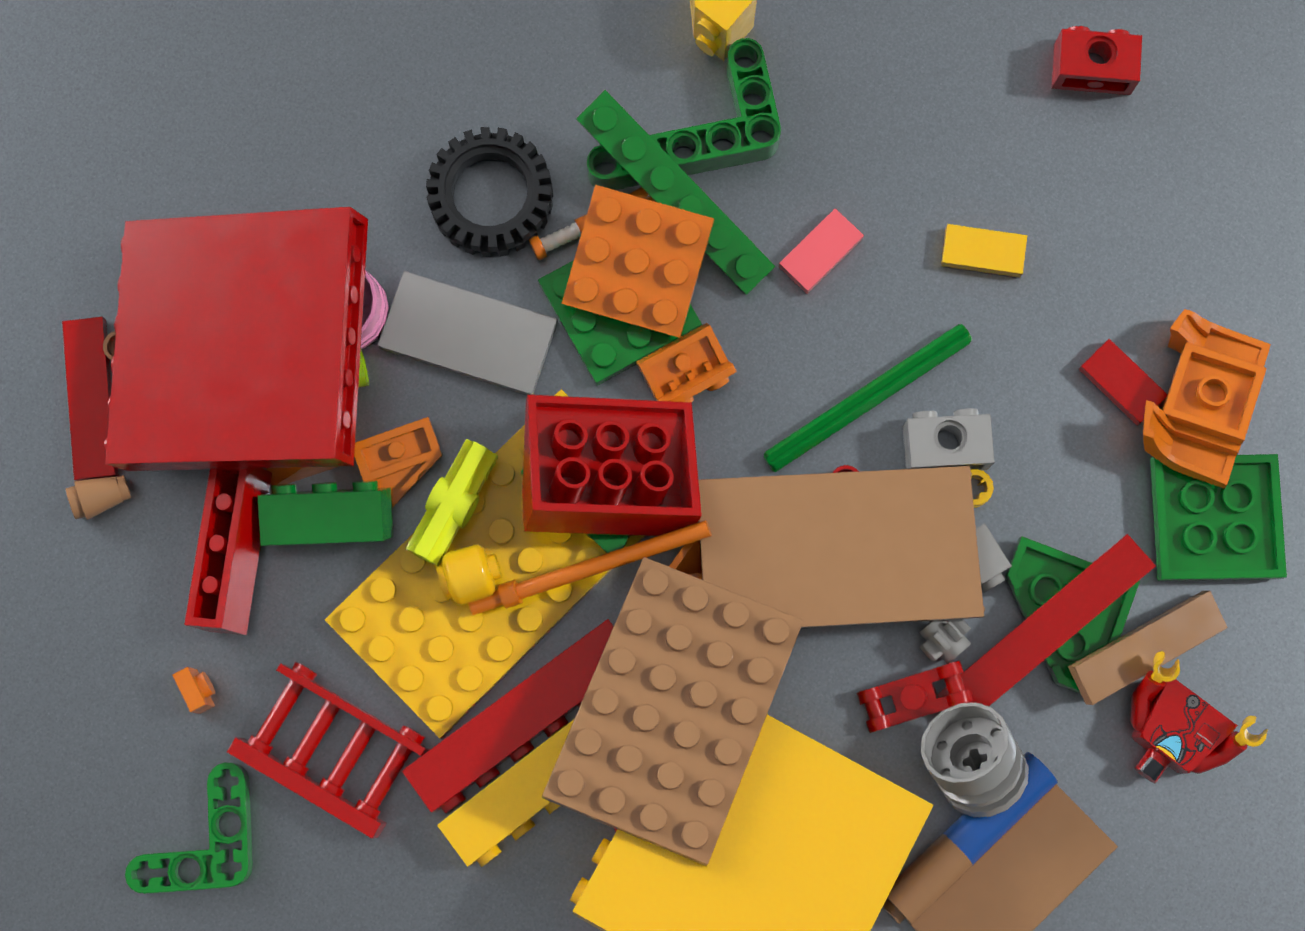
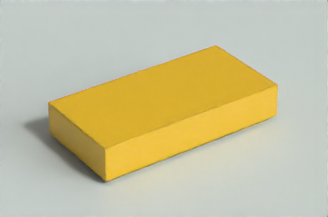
(984, 250)

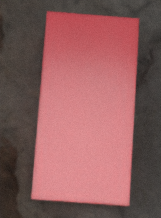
(821, 251)

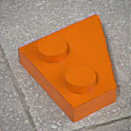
(398, 457)

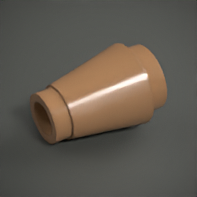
(95, 496)

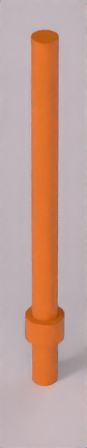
(513, 593)

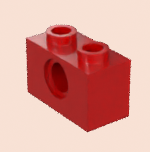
(1078, 72)

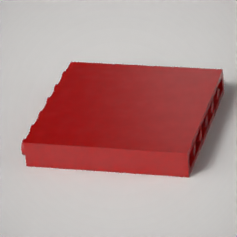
(238, 341)

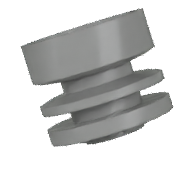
(975, 759)

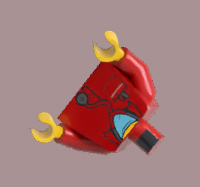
(1182, 727)

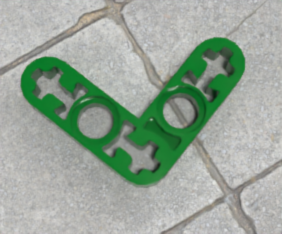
(212, 858)

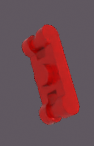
(914, 696)

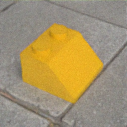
(721, 23)

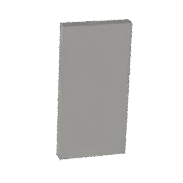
(467, 333)

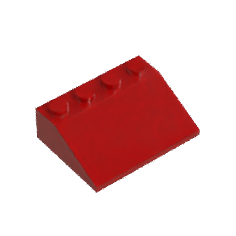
(609, 466)

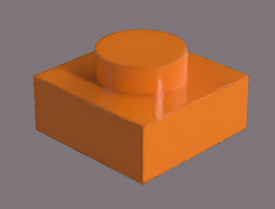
(195, 689)

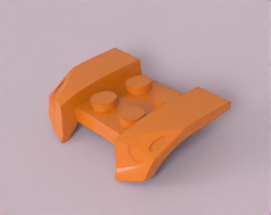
(1207, 399)

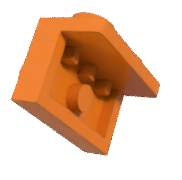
(687, 366)

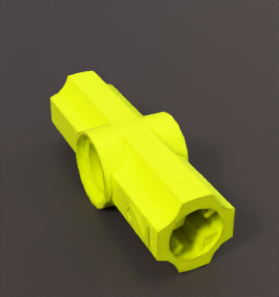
(452, 502)

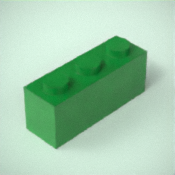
(325, 514)

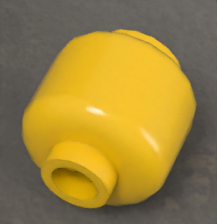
(468, 574)

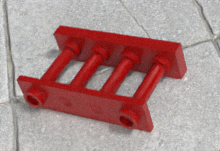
(293, 770)

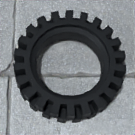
(479, 148)

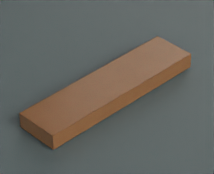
(1134, 652)

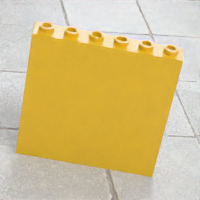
(801, 850)

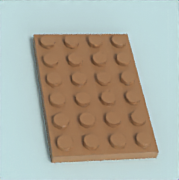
(673, 711)

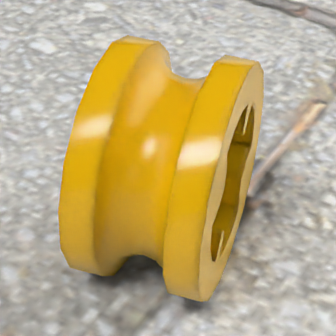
(987, 483)

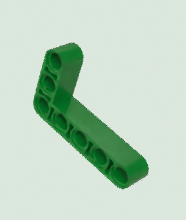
(701, 137)

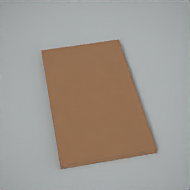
(847, 544)

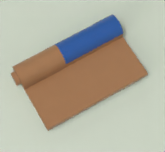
(1002, 867)

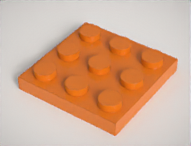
(638, 261)

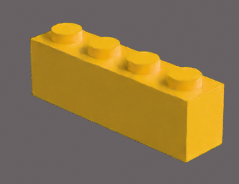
(504, 805)

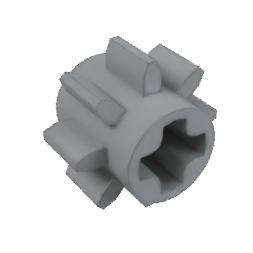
(945, 639)

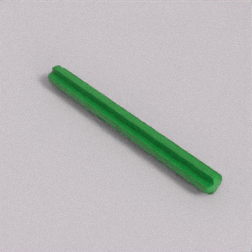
(867, 397)

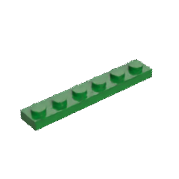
(673, 187)

